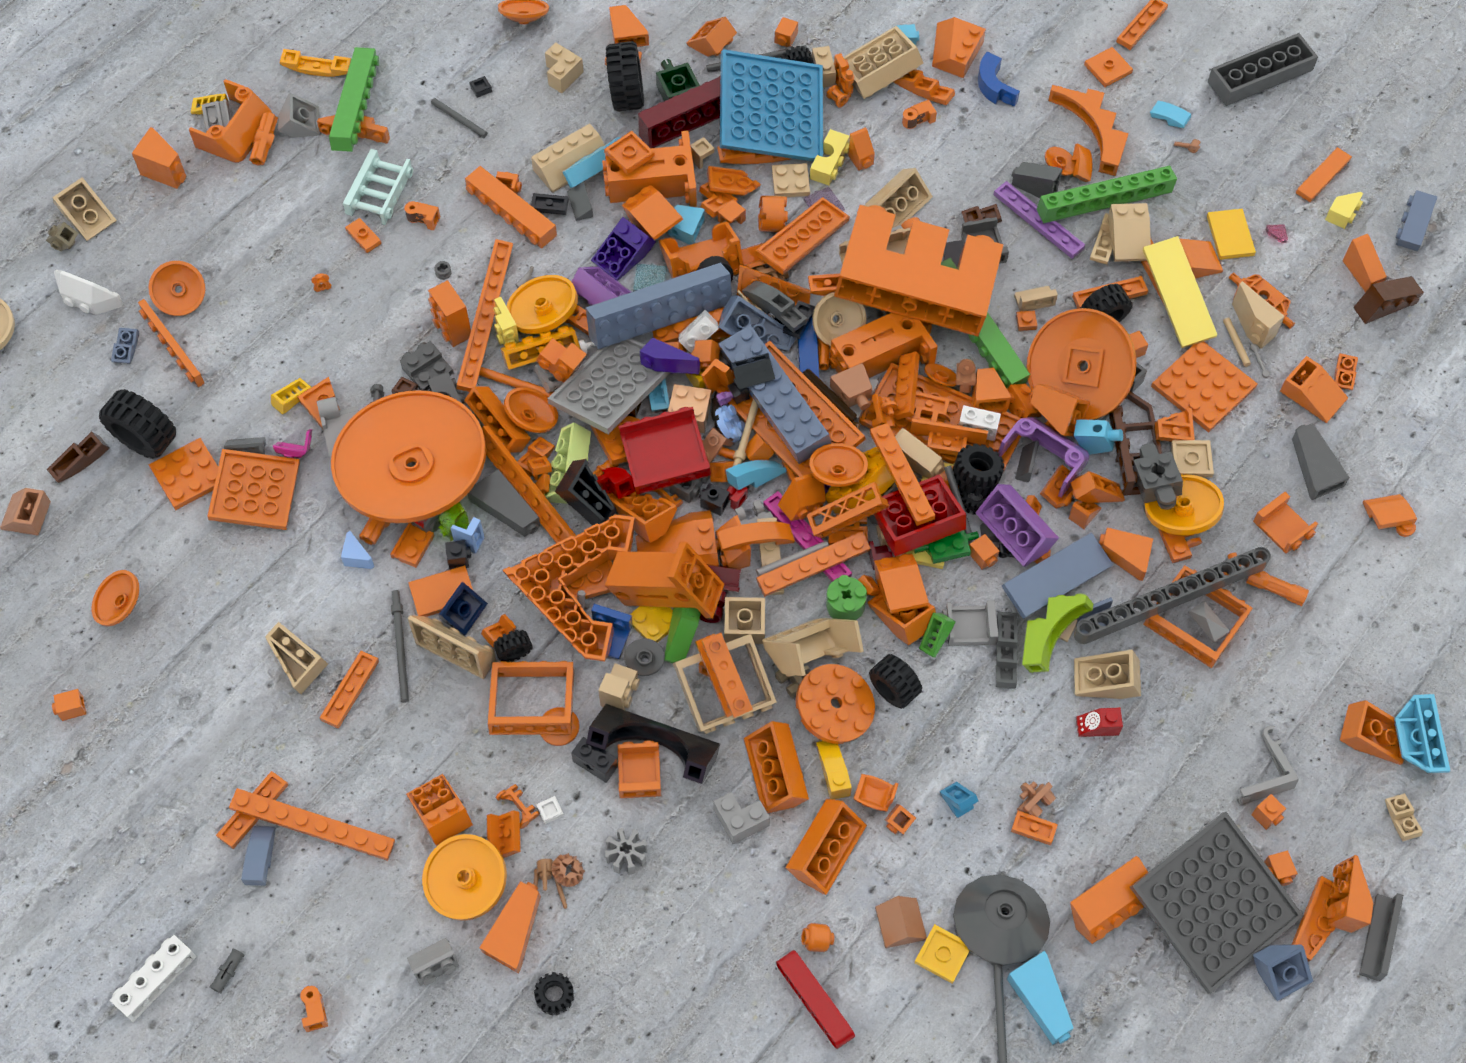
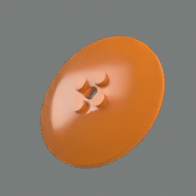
(1087, 337)

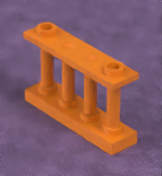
(723, 675)

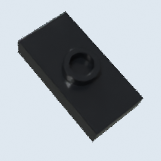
(550, 203)

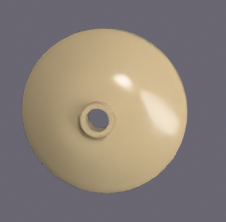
(849, 314)

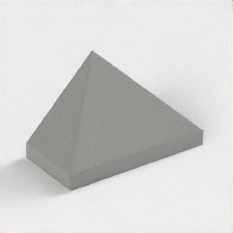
(1208, 621)

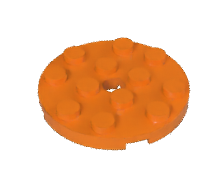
(819, 715)

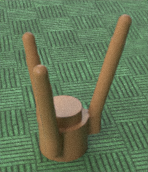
(544, 873)

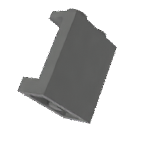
(985, 227)

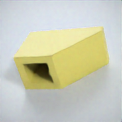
(1343, 209)

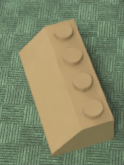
(561, 155)
(902, 195)

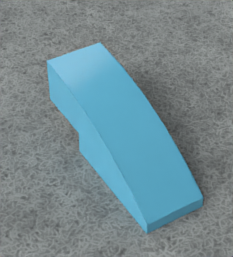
(753, 473)

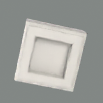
(549, 810)

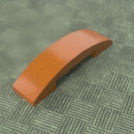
(755, 533)

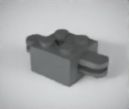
(1157, 476)

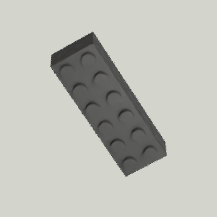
(1262, 69)

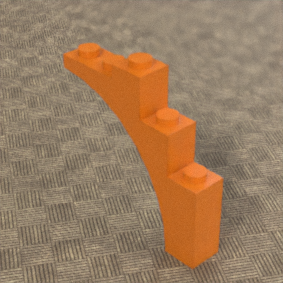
(1100, 121)

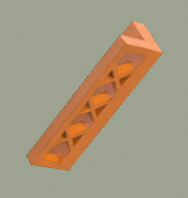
(850, 517)

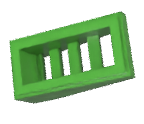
(944, 630)

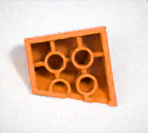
(956, 45)

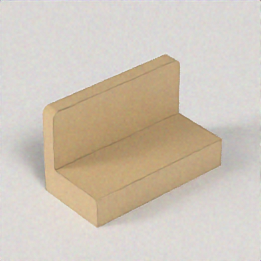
(1036, 298)

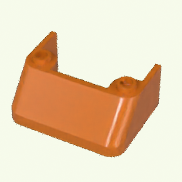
(237, 137)

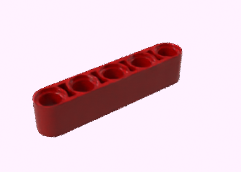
(815, 999)

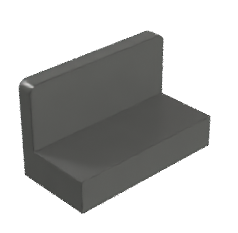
(251, 445)

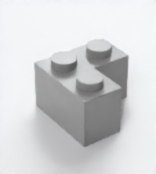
(740, 822)

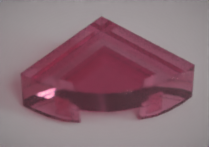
(1277, 232)

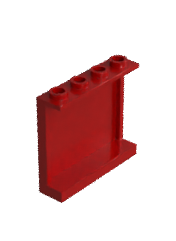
(664, 450)

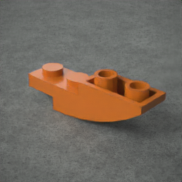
(368, 129)

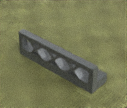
(1381, 937)

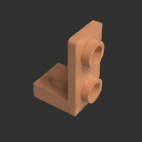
(714, 442)

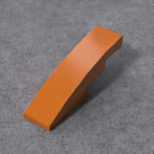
(925, 87)
(741, 157)

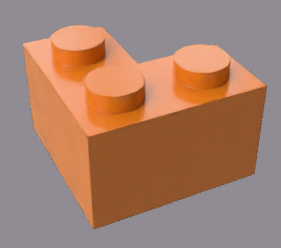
(561, 361)

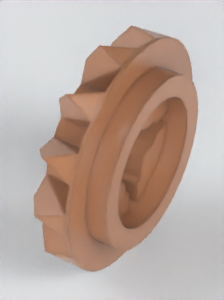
(558, 870)

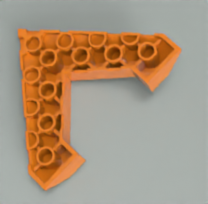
(547, 575)

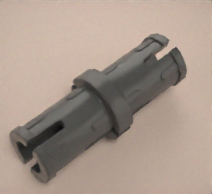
(219, 983)

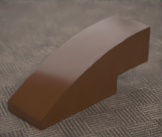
(78, 457)

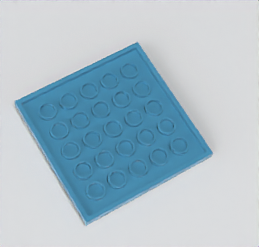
(771, 106)

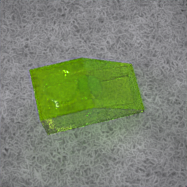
(454, 516)

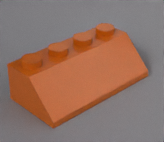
(776, 767)
(826, 846)
(1108, 902)

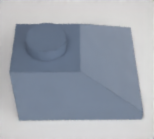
(1283, 969)

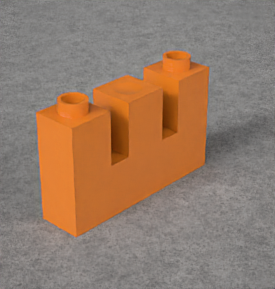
(916, 281)

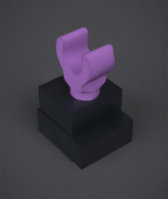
(737, 394)

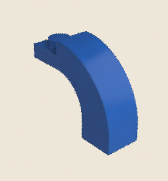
(990, 85)

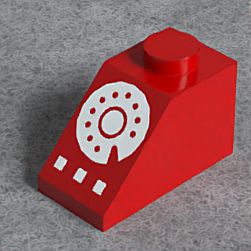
(1100, 722)

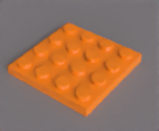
(1204, 383)
(253, 489)

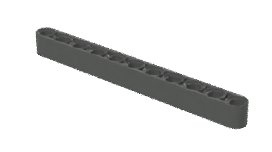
(1167, 602)

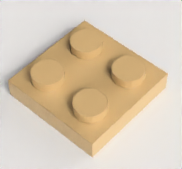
(791, 180)
(1193, 457)

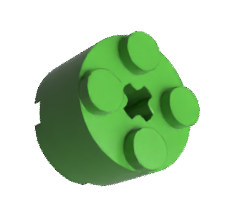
(846, 598)

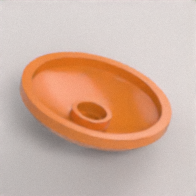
(523, 10)
(164, 283)
(530, 410)
(838, 465)
(115, 598)

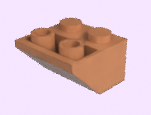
(26, 511)

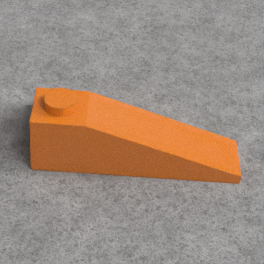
(650, 514)

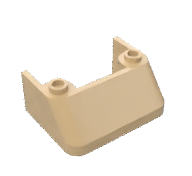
(811, 641)

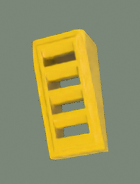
(204, 100)
(279, 399)

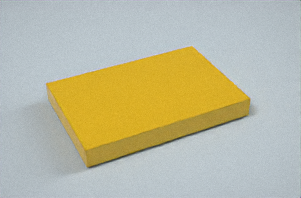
(1231, 234)

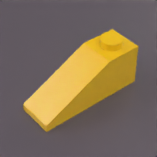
(834, 770)

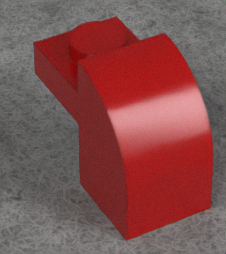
(616, 481)

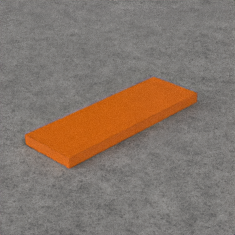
(802, 235)

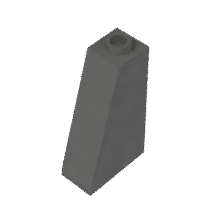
(1317, 462)
(504, 503)

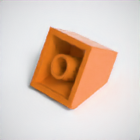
(712, 37)
(802, 497)
(736, 558)

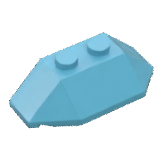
(1421, 734)

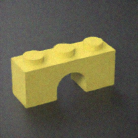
(825, 168)

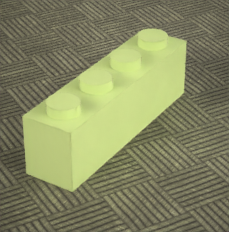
(571, 446)

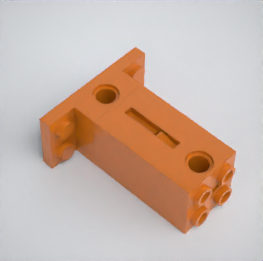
(668, 172)
(882, 344)
(665, 580)

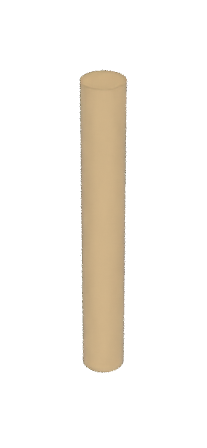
(1236, 341)

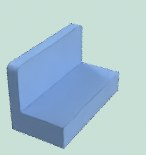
(473, 535)

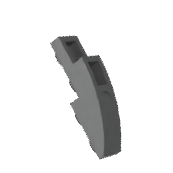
(775, 302)

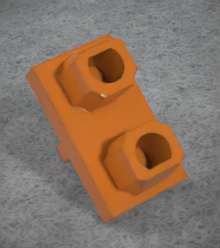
(883, 409)

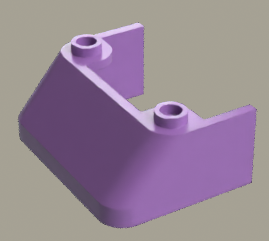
(1070, 452)

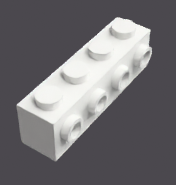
(152, 978)

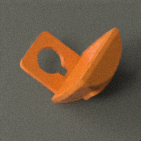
(875, 792)

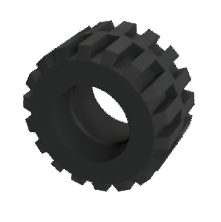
(1110, 300)
(978, 458)
(895, 681)

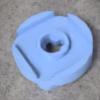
(729, 422)

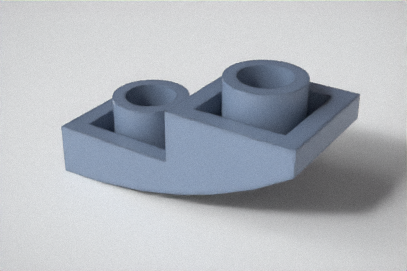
(125, 347)

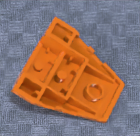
(693, 528)

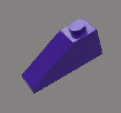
(666, 358)

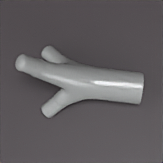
(527, 277)
(581, 599)

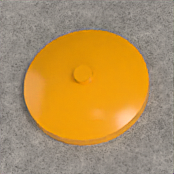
(542, 303)
(1195, 510)
(464, 877)

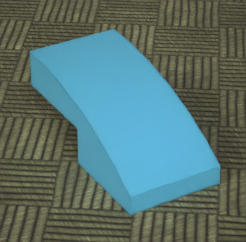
(1173, 114)

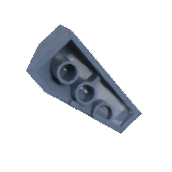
(740, 314)

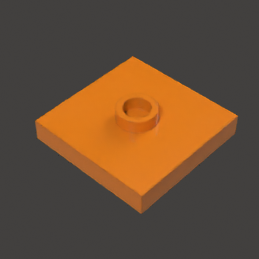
(1108, 67)
(629, 152)

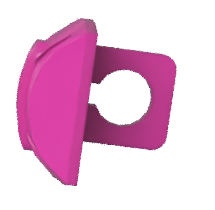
(294, 450)

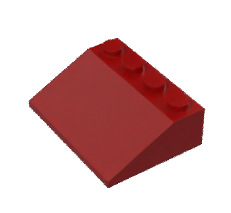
(900, 528)

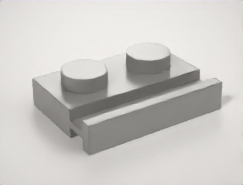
(216, 113)

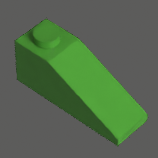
(681, 633)

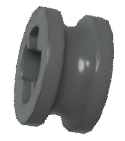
(443, 265)

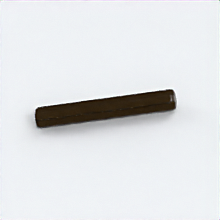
(848, 412)

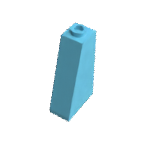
(1042, 997)

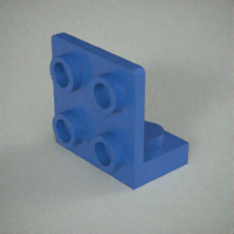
(621, 623)

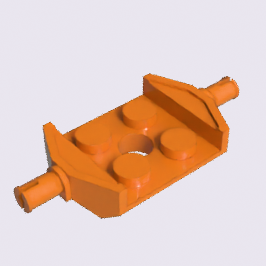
(1263, 287)

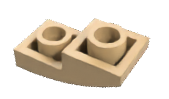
(1402, 817)

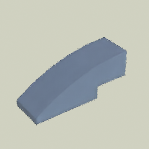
(258, 856)

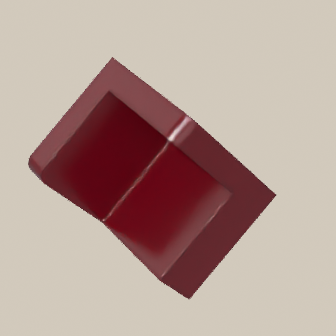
(878, 553)

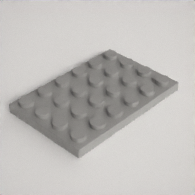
(607, 386)

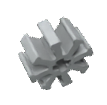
(634, 849)

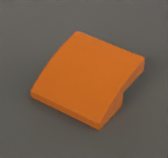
(1390, 511)

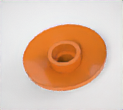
(1060, 158)
(941, 374)
(561, 739)

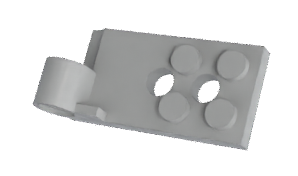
(333, 420)

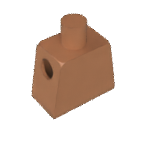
(853, 386)

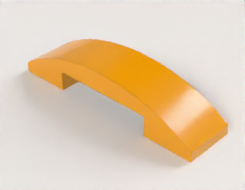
(314, 66)

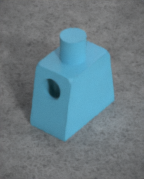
(690, 226)
(1096, 435)

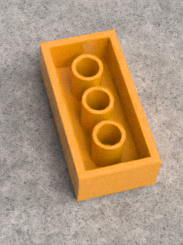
(876, 472)

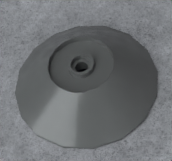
(999, 936)

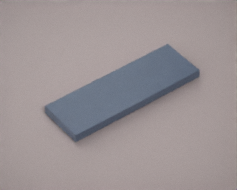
(1057, 575)

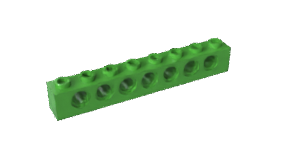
(1104, 193)

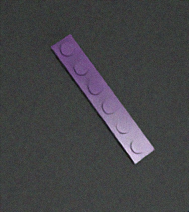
(1027, 211)

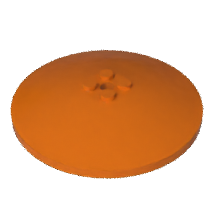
(405, 428)

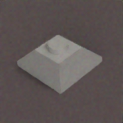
(298, 117)

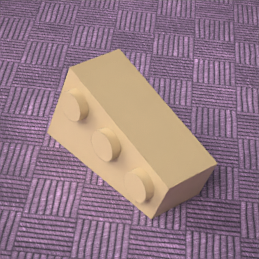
(296, 658)

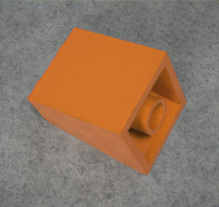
(158, 160)
(1059, 408)

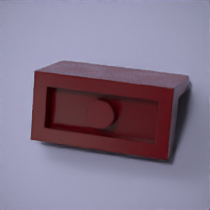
(728, 576)

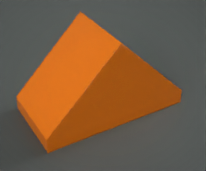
(1083, 513)

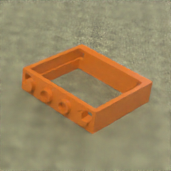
(1189, 643)
(531, 724)

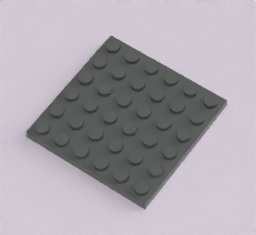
(1216, 902)

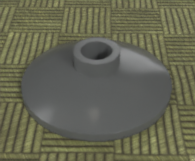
(644, 649)

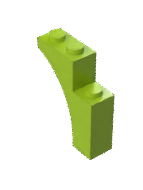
(1044, 633)

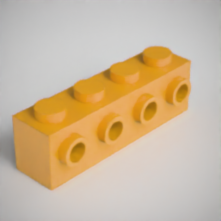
(529, 349)

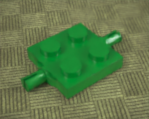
(949, 547)

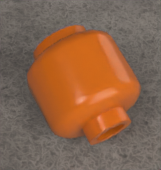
(817, 937)

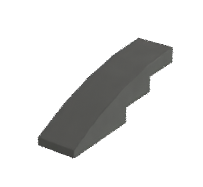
(1006, 650)

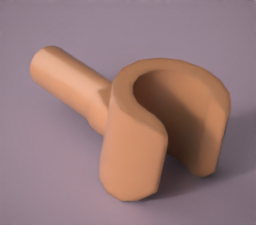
(1193, 147)

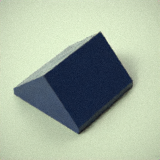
(462, 609)

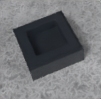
(480, 86)

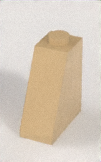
(919, 456)

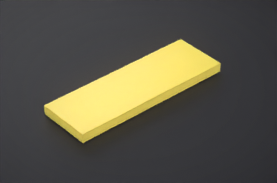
(1179, 292)

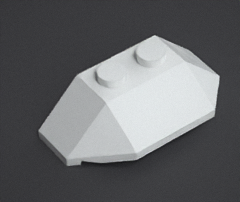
(86, 294)

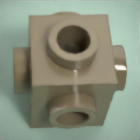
(61, 236)

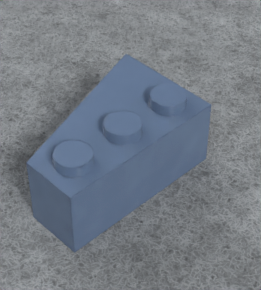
(1415, 220)

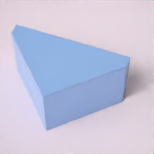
(354, 554)

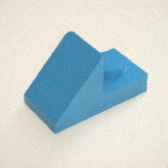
(959, 798)

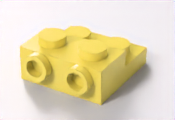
(505, 324)

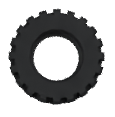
(624, 76)
(137, 423)

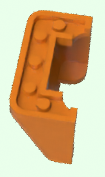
(688, 258)

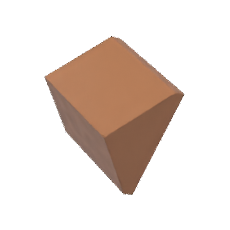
(900, 921)

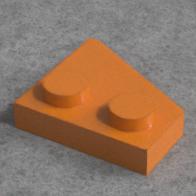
(1175, 427)

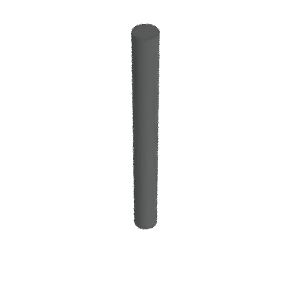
(459, 117)
(954, 489)

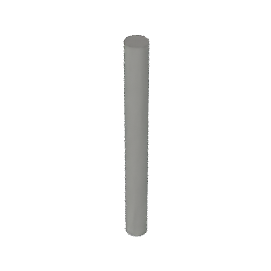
(772, 566)

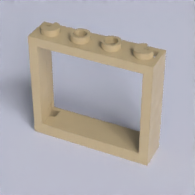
(760, 673)

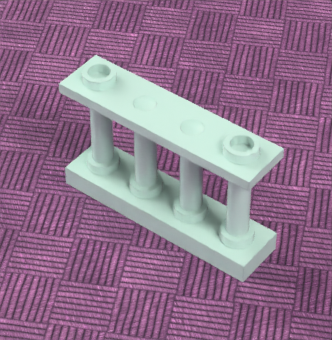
(367, 175)

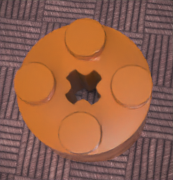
(772, 213)

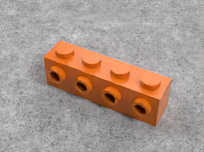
(492, 413)

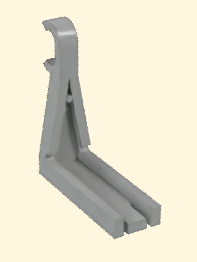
(1286, 781)

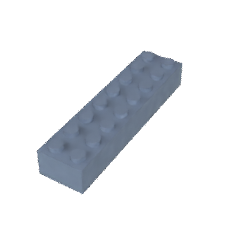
(658, 305)
(778, 398)

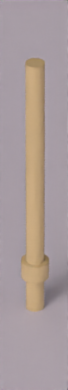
(739, 455)

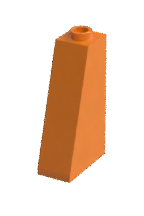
(513, 927)

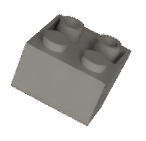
(433, 962)

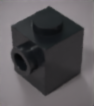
(714, 499)
(457, 554)

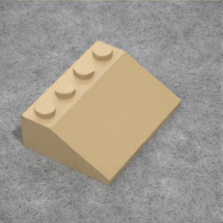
(883, 61)
(452, 645)

